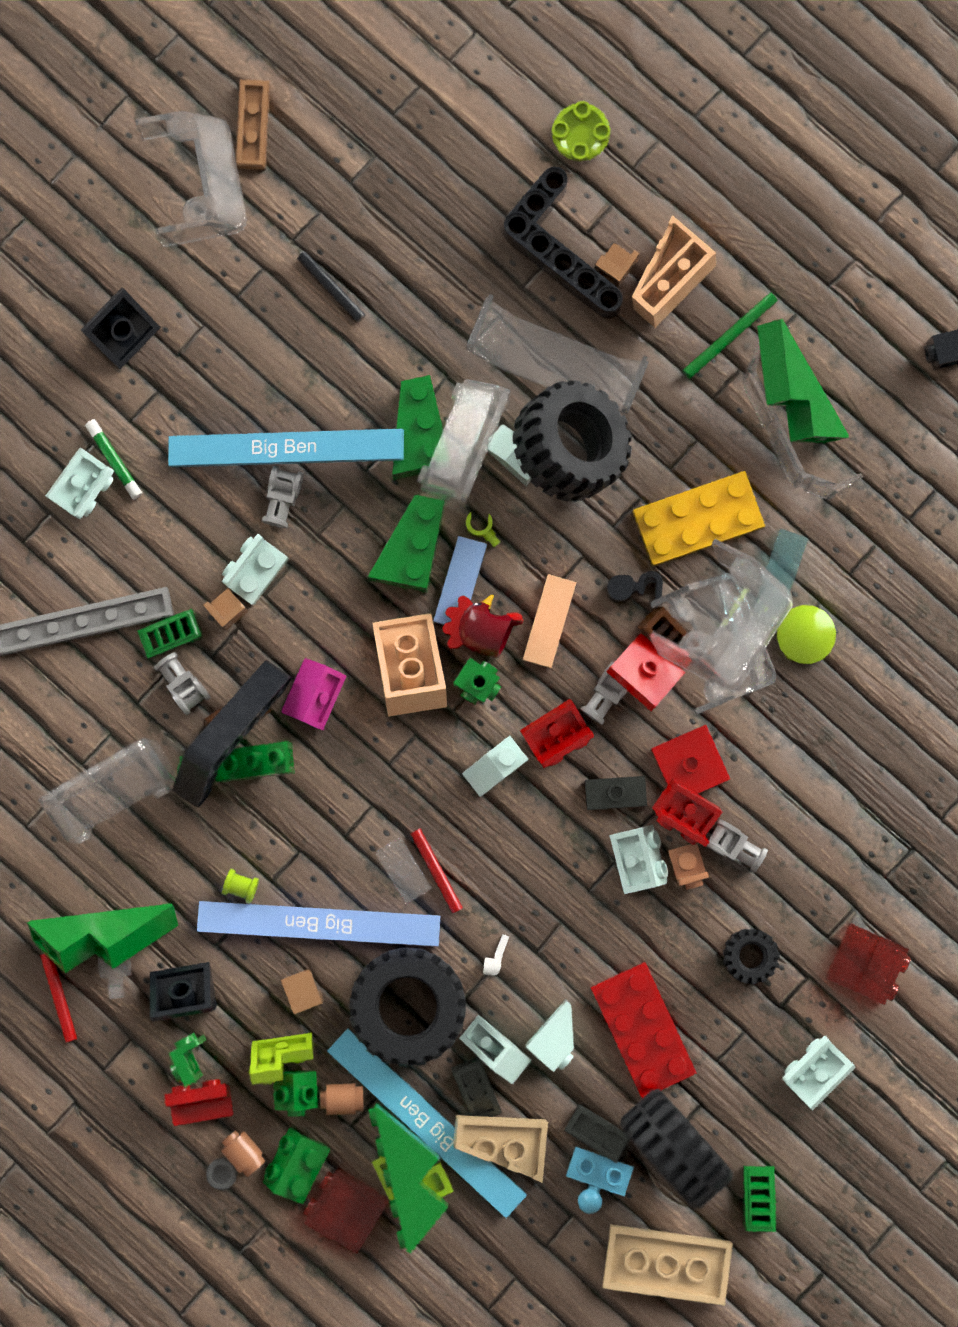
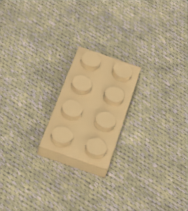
(667, 1264)

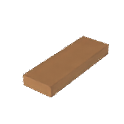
(252, 124)

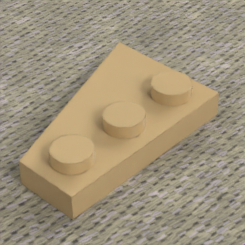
(509, 1142)

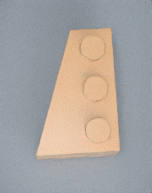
(673, 273)

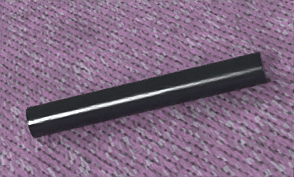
(333, 289)

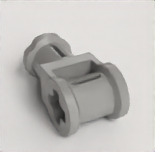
(281, 494)
(183, 685)
(609, 691)
(733, 845)

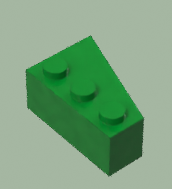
(421, 425)
(412, 546)

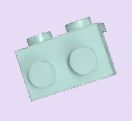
(80, 484)
(817, 1072)

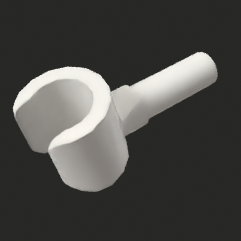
(493, 965)

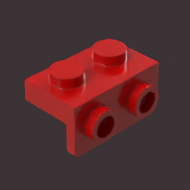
(557, 734)
(686, 812)
(199, 1104)

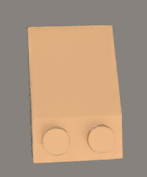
(410, 665)

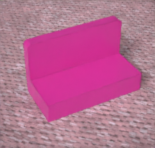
(313, 693)

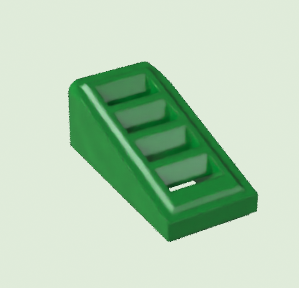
(196, 633)
(748, 1211)

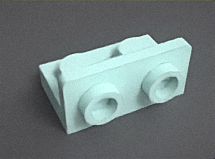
(254, 569)
(639, 859)

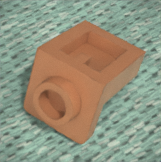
(688, 866)

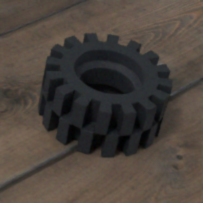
(767, 965)

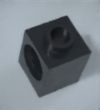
(942, 350)

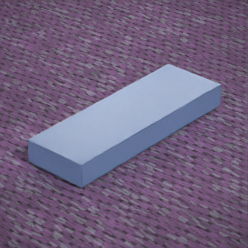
(460, 576)

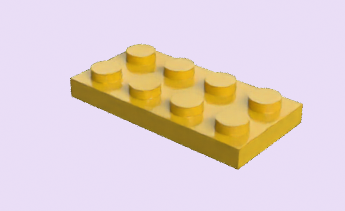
(697, 517)

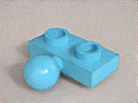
(599, 1174)

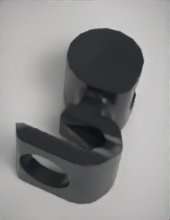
(623, 586)

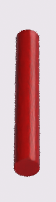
(436, 870)
(59, 998)

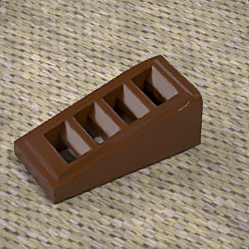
(668, 621)

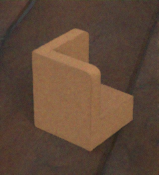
(616, 264)
(226, 609)
(302, 991)

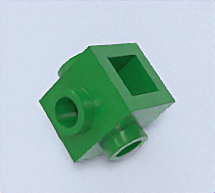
(473, 671)
(296, 1092)

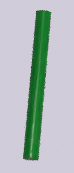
(730, 335)

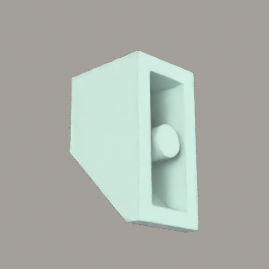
(503, 450)
(495, 766)
(554, 1039)
(495, 1049)

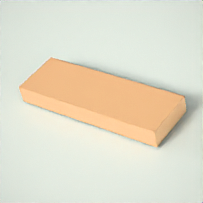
(549, 621)

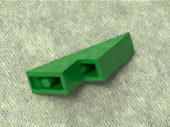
(793, 384)
(256, 762)
(109, 934)
(407, 1165)

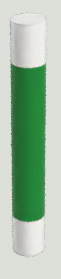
(113, 459)

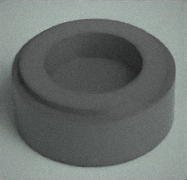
(221, 1174)

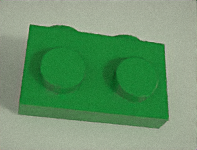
(185, 1064)
(295, 1166)

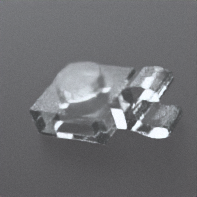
(115, 976)

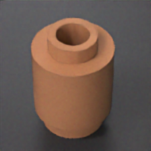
(342, 1099)
(242, 1152)

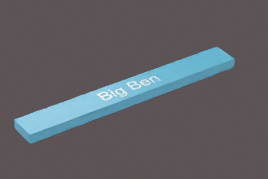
(286, 448)
(425, 1122)

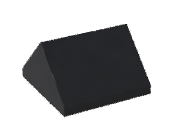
(120, 328)
(181, 992)

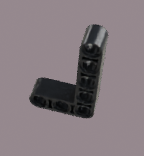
(556, 250)
(226, 731)

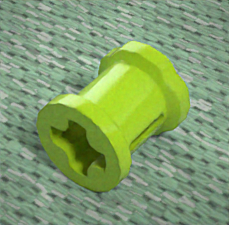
(240, 886)

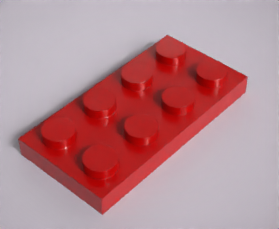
(643, 1029)

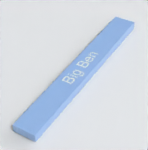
(318, 923)

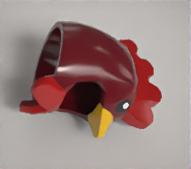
(479, 629)

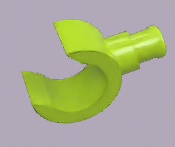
(487, 533)

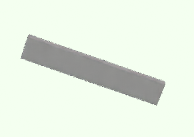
(85, 621)

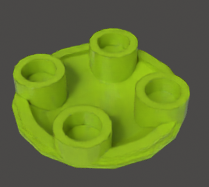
(581, 131)
(806, 634)

